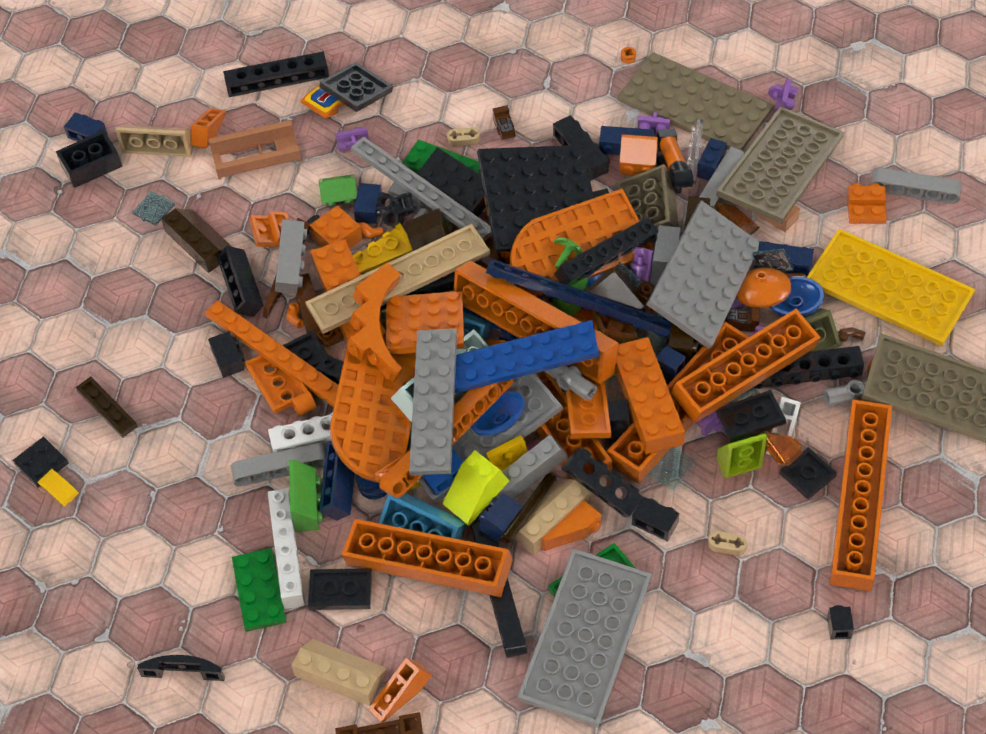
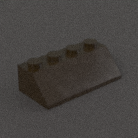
(195, 237)

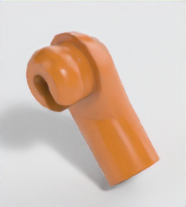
(293, 315)

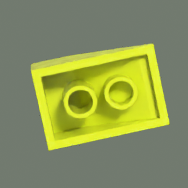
(474, 487)

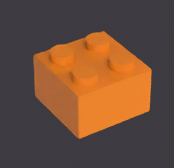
(334, 227)

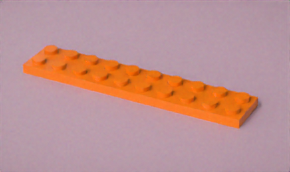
(589, 417)

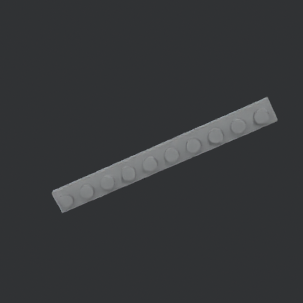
(419, 187)

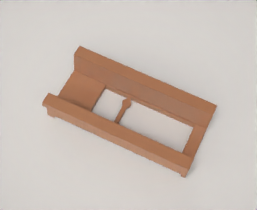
(278, 133)

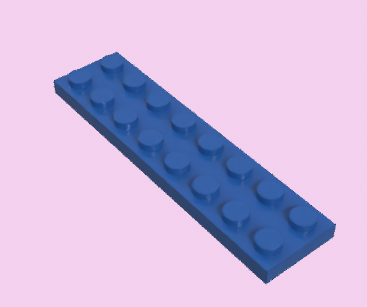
(526, 356)

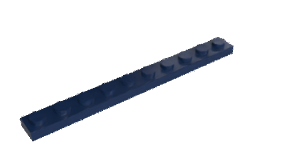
(579, 297)

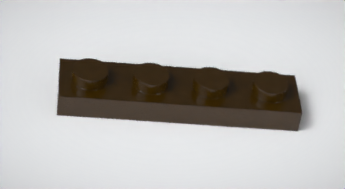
(106, 407)

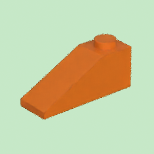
(206, 127)
(575, 526)
(400, 689)

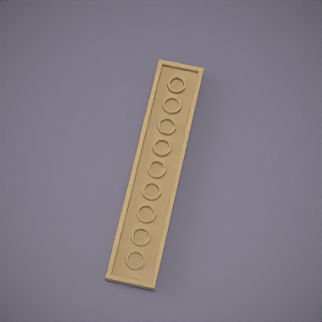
(416, 271)

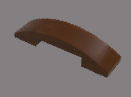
(304, 294)
(405, 725)

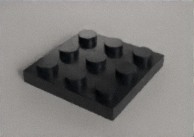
(356, 87)

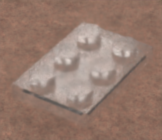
(695, 147)

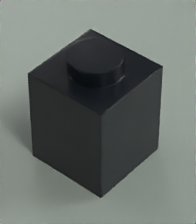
(840, 622)

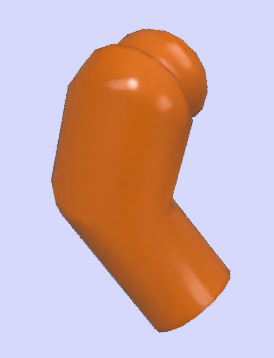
(369, 232)

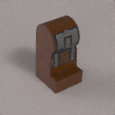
(503, 122)
(744, 319)

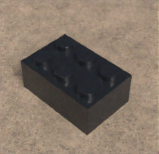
(89, 158)

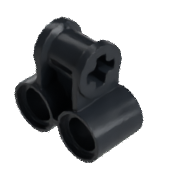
(398, 206)

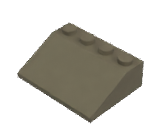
(652, 196)

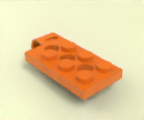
(301, 399)

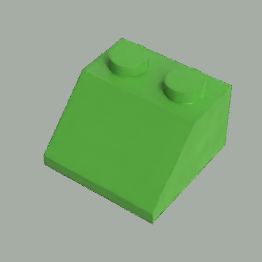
(338, 189)

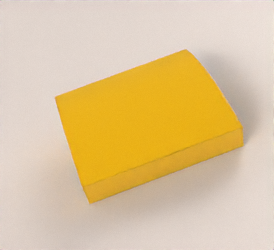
(507, 453)

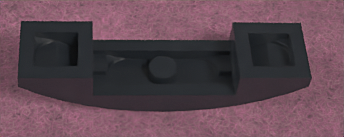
(154, 667)

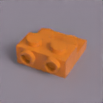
(866, 204)

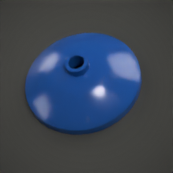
(805, 296)
(500, 415)

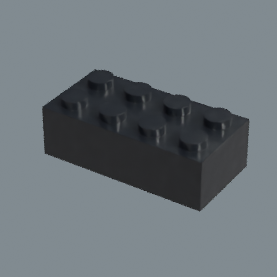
(455, 180)

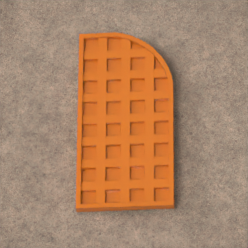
(582, 223)
(365, 421)

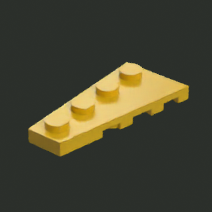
(388, 248)

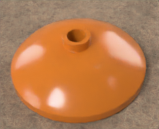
(764, 288)

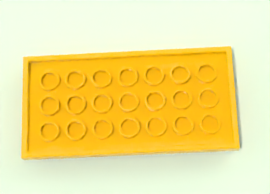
(891, 287)

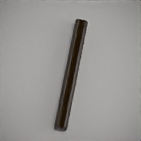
(528, 508)

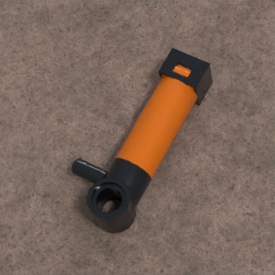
(680, 174)

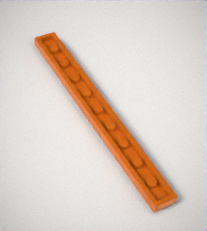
(273, 352)

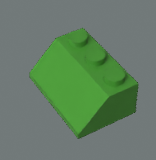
(304, 496)

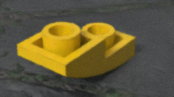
(58, 487)

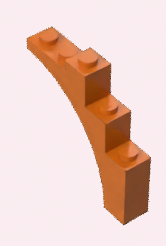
(365, 319)

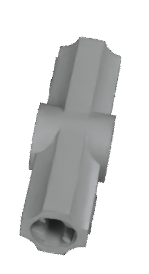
(572, 379)
(844, 394)

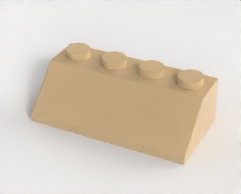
(155, 140)
(553, 508)
(339, 671)

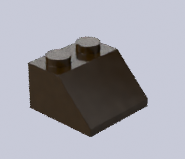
(426, 229)

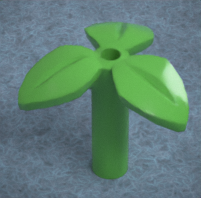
(569, 246)

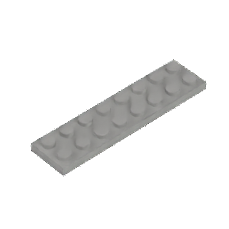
(433, 402)

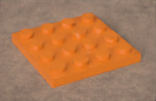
(422, 312)

